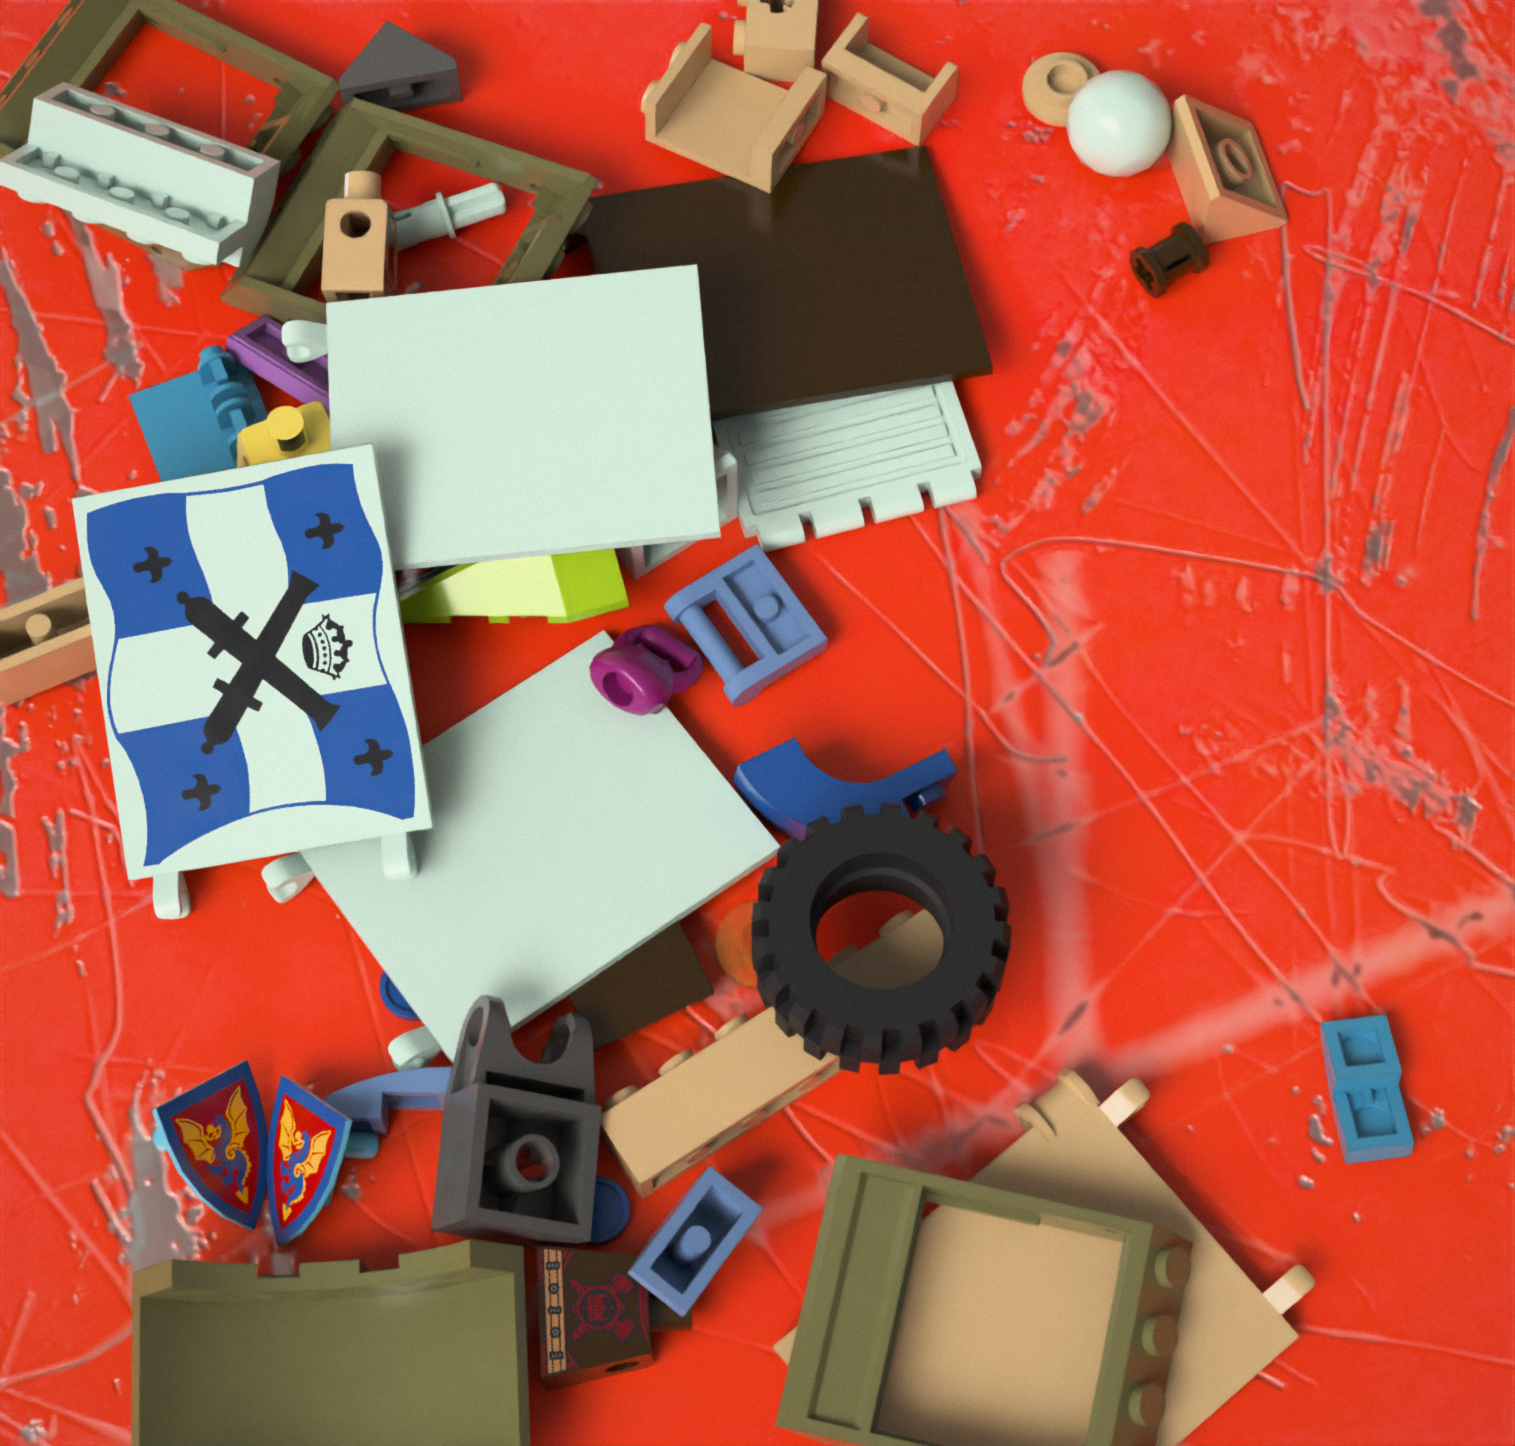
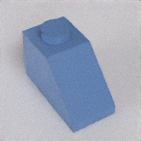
(694, 1240)

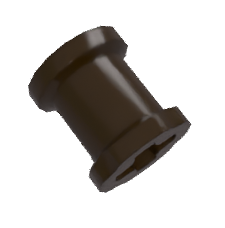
(1169, 259)

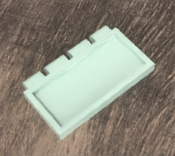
(845, 456)

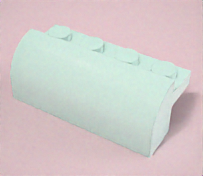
(143, 176)

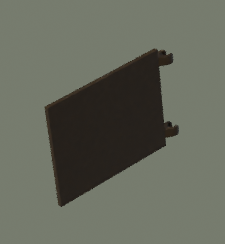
(809, 289)

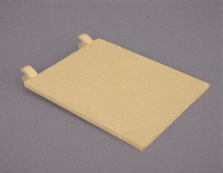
(1015, 1316)

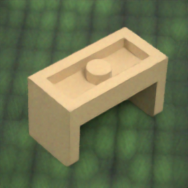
(885, 86)

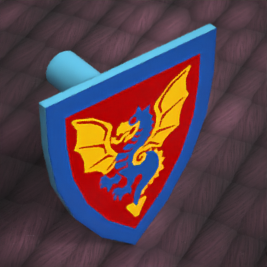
(219, 1143)
(305, 1155)

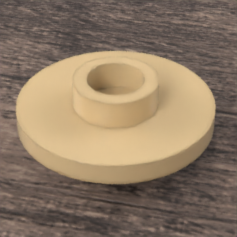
(1052, 84)

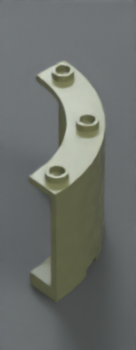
(334, 1352)

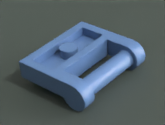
(763, 613)

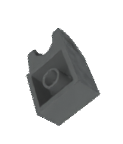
(518, 1135)

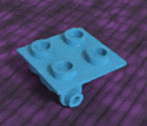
(197, 416)

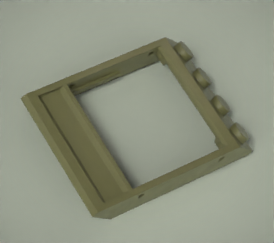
(94, 33)
(364, 139)
(861, 1286)

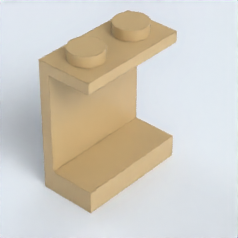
(729, 115)

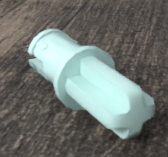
(445, 215)

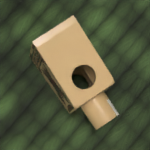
(359, 242)

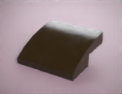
(642, 988)

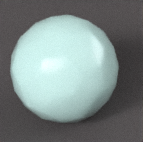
(1119, 123)

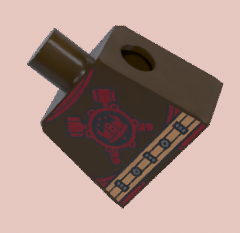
(595, 1316)

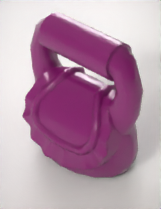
(638, 678)

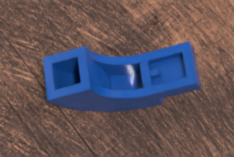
(792, 791)

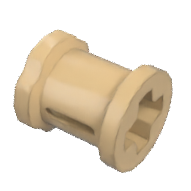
(1053, 1103)

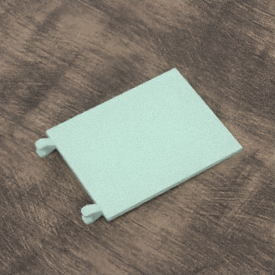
(527, 413)
(548, 857)

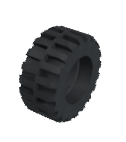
(894, 857)

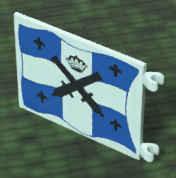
(253, 667)

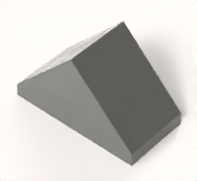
(401, 73)

